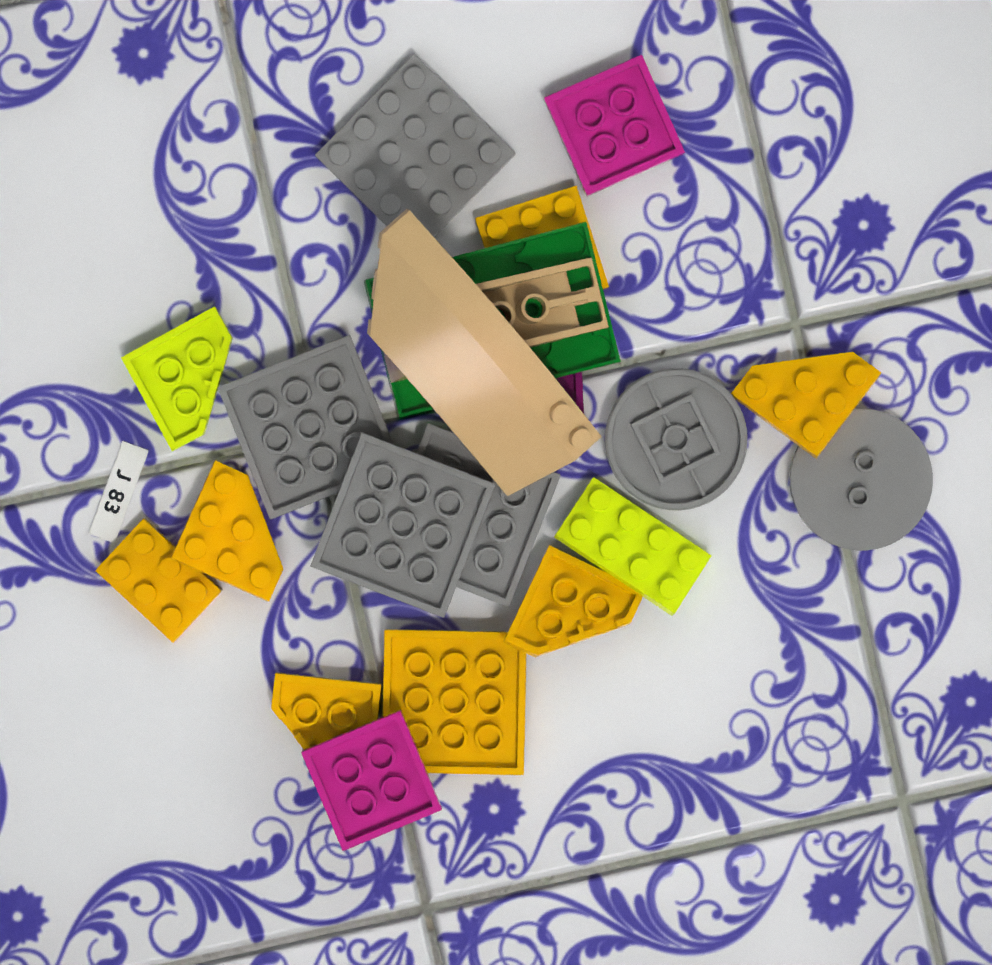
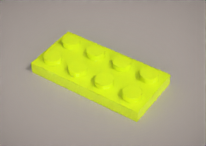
(632, 546)

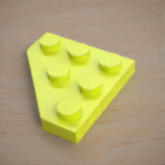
(181, 375)

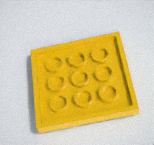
(458, 698)

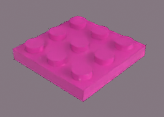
(614, 125)
(371, 780)

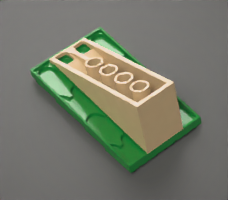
(547, 294)

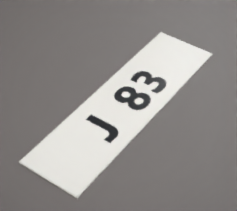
(118, 492)

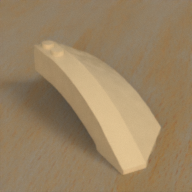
(471, 361)

